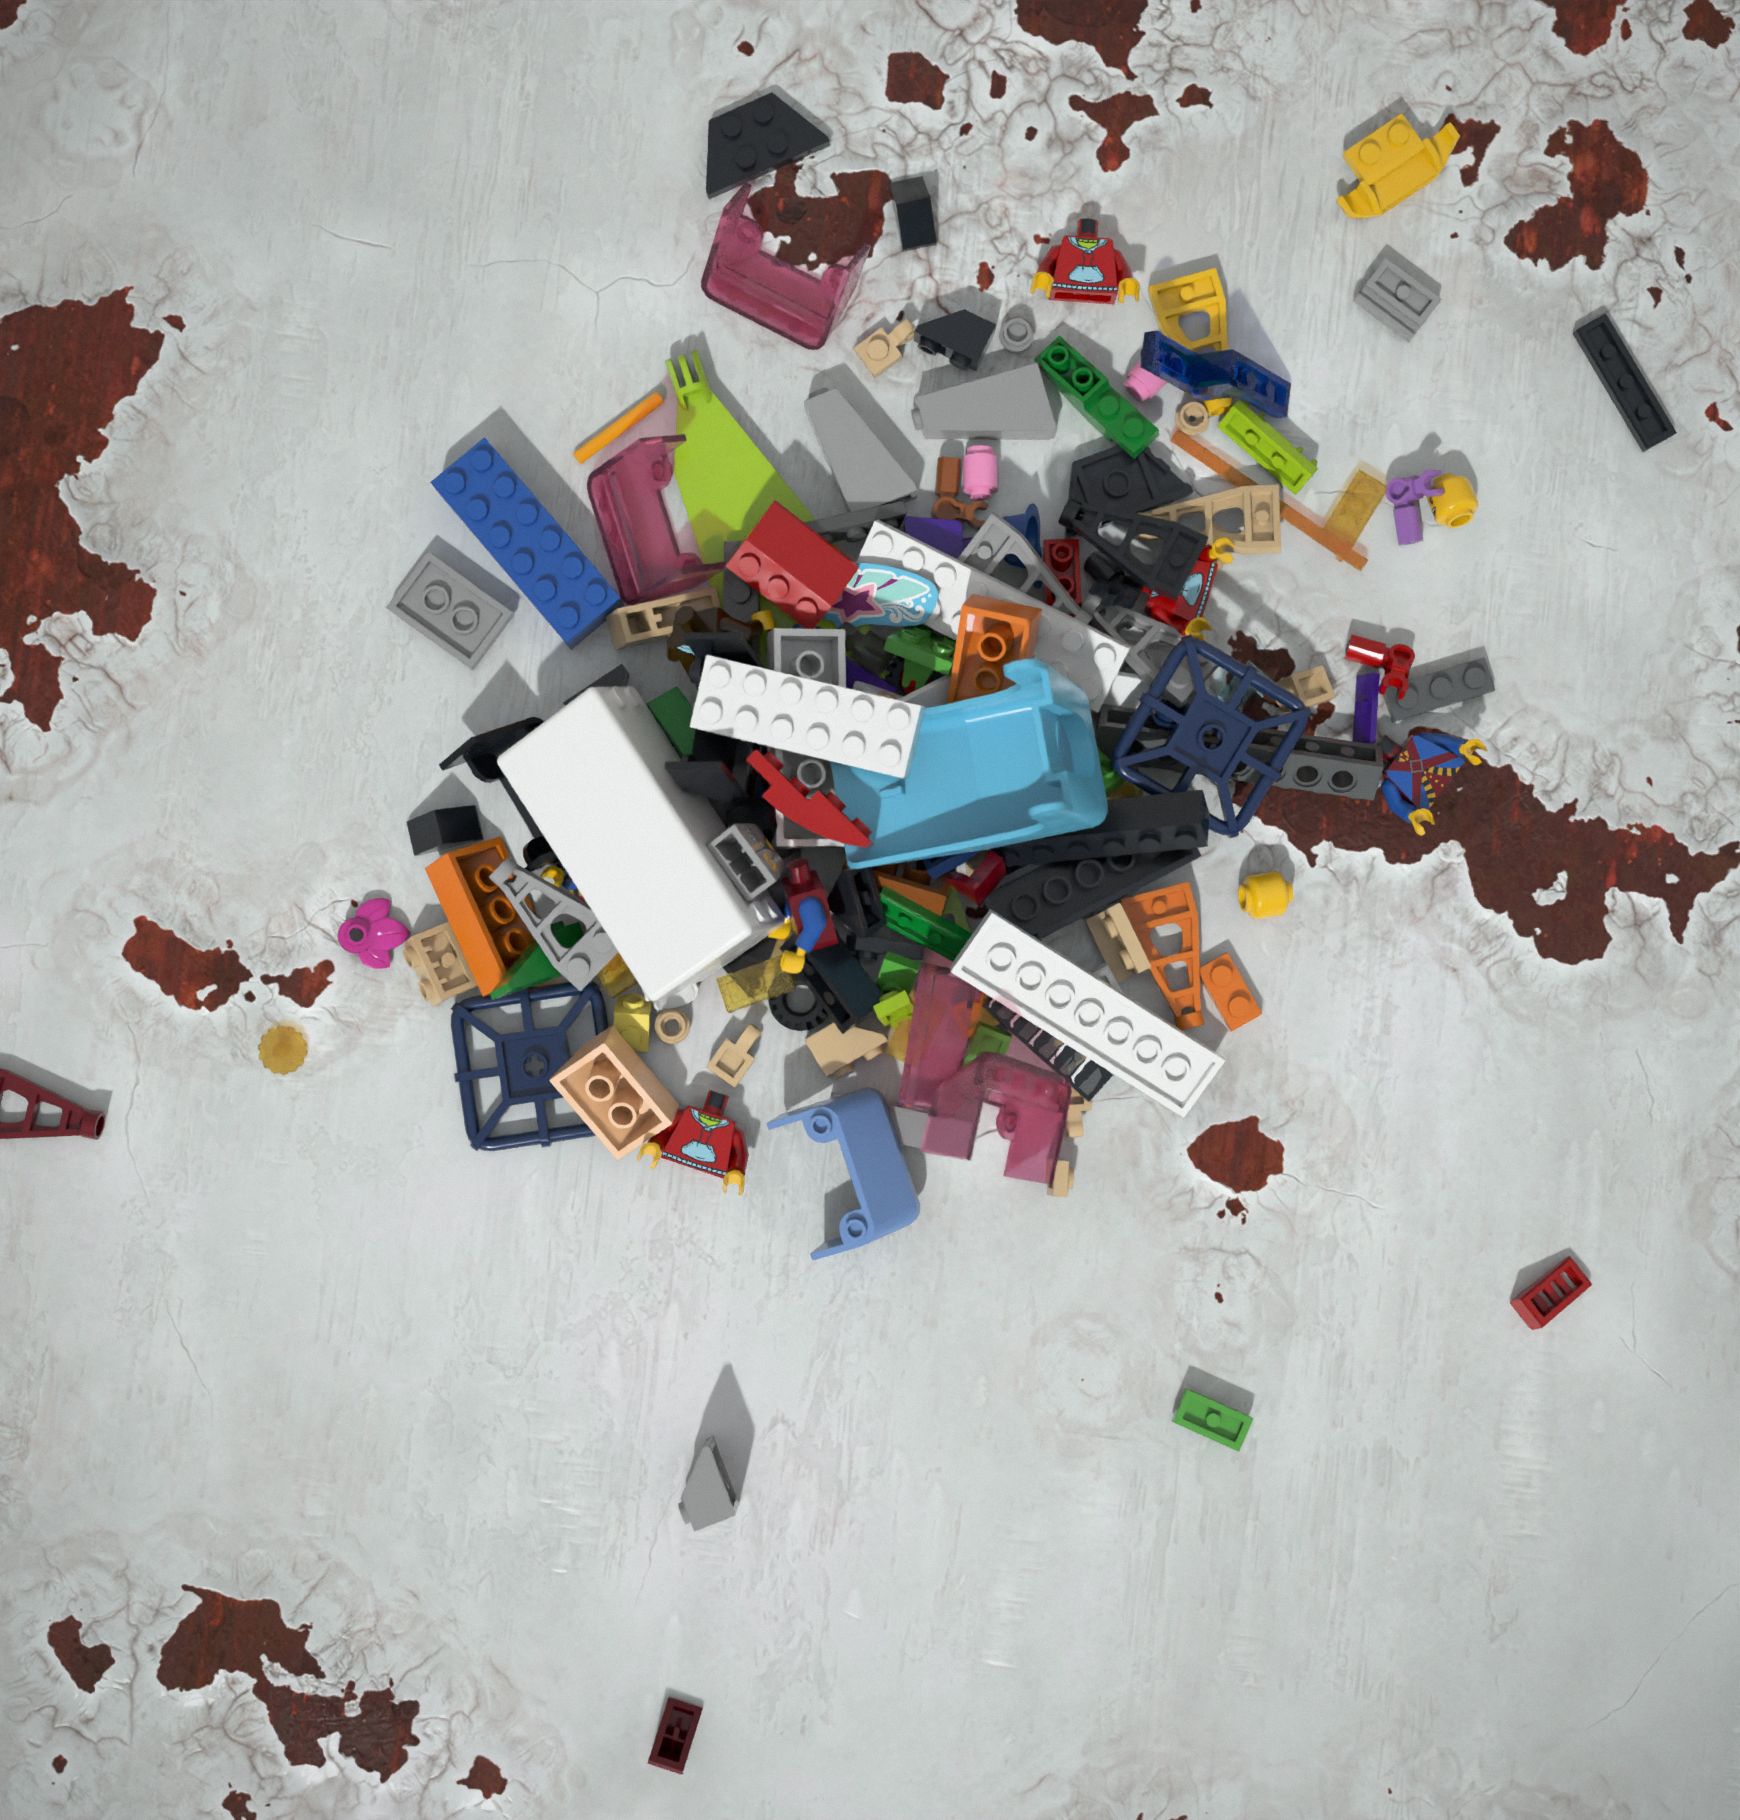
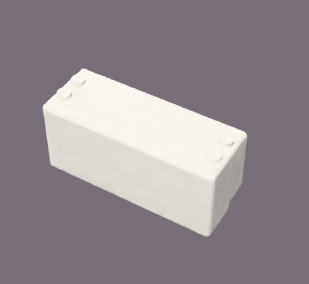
(635, 840)

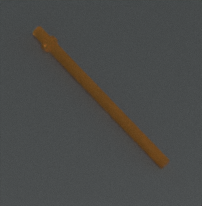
(1342, 550)

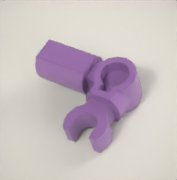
(1403, 494)

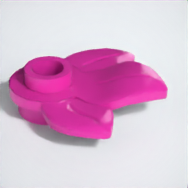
(378, 933)

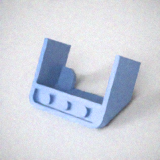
(873, 1161)

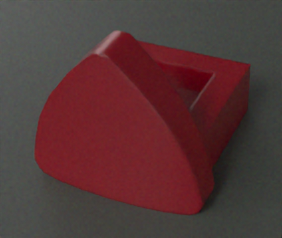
(981, 881)

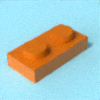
(1229, 992)

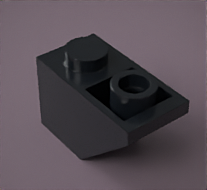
(957, 336)

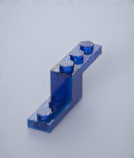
(1215, 374)

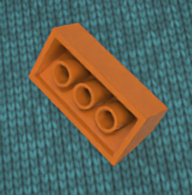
(479, 910)

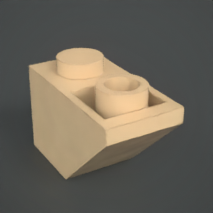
(837, 1050)

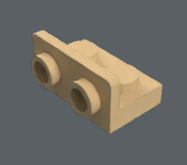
(1118, 943)
(438, 964)

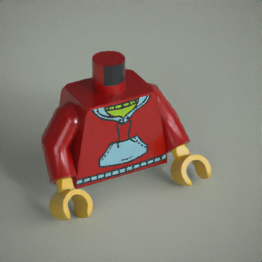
(1085, 269)
(1188, 611)
(703, 1142)

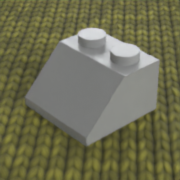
(709, 1491)

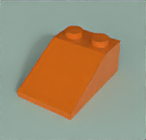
(987, 639)

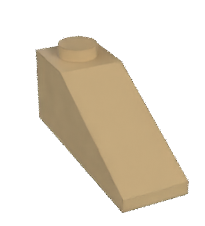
(654, 619)

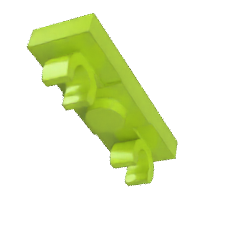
(1268, 447)

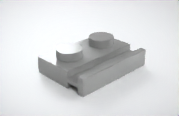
(1397, 299)

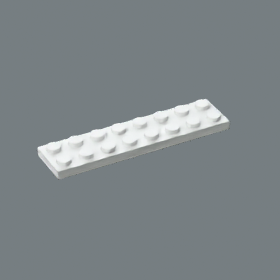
(1063, 642)
(1086, 1013)

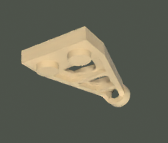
(1260, 512)

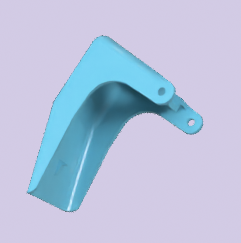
(984, 774)

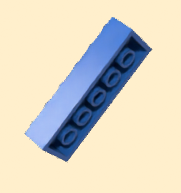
(527, 543)

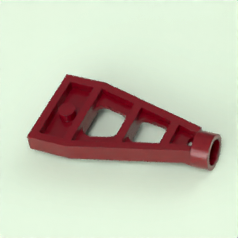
(72, 1113)

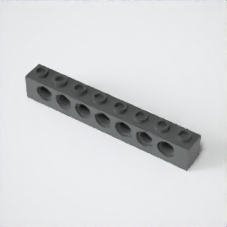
(1313, 765)

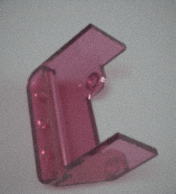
(770, 289)
(637, 525)
(935, 1034)
(1030, 1114)

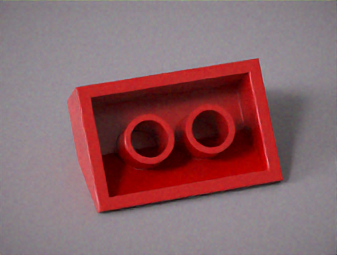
(792, 565)

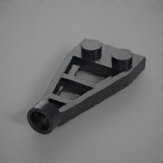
(1175, 563)

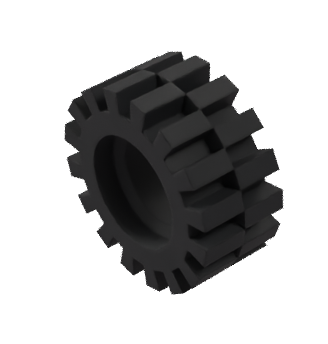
(794, 1020)

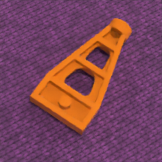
(1160, 908)

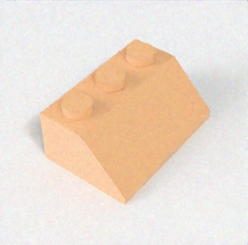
(615, 1093)

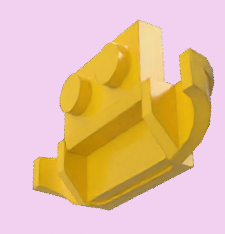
(1394, 166)

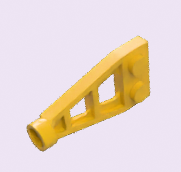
(1187, 296)

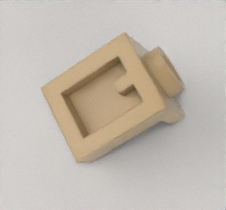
(1309, 686)

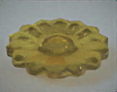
(282, 1050)

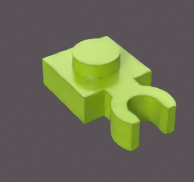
(894, 1008)

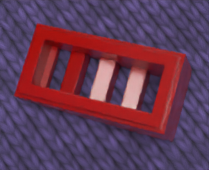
(1539, 1318)

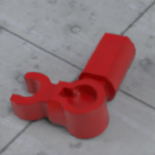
(1395, 661)

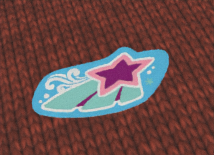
(884, 597)

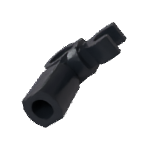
(1111, 582)

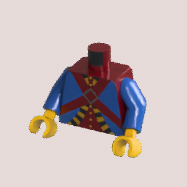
(1421, 771)
(807, 914)

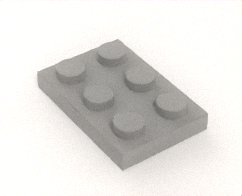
(450, 610)

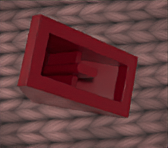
(675, 1736)

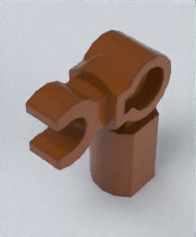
(947, 488)

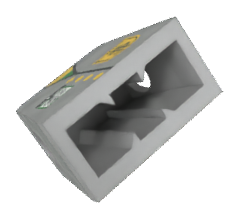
(747, 858)

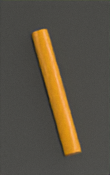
(618, 427)

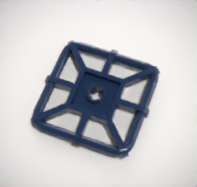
(1202, 715)
(512, 1054)

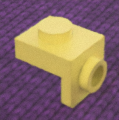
(633, 1020)

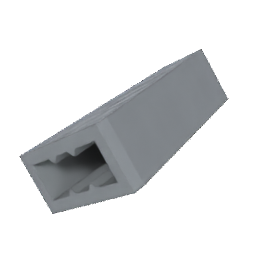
(993, 408)
(856, 457)

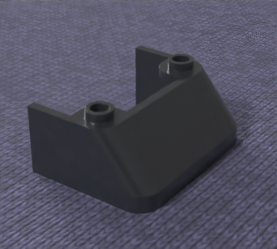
(481, 756)
(718, 761)

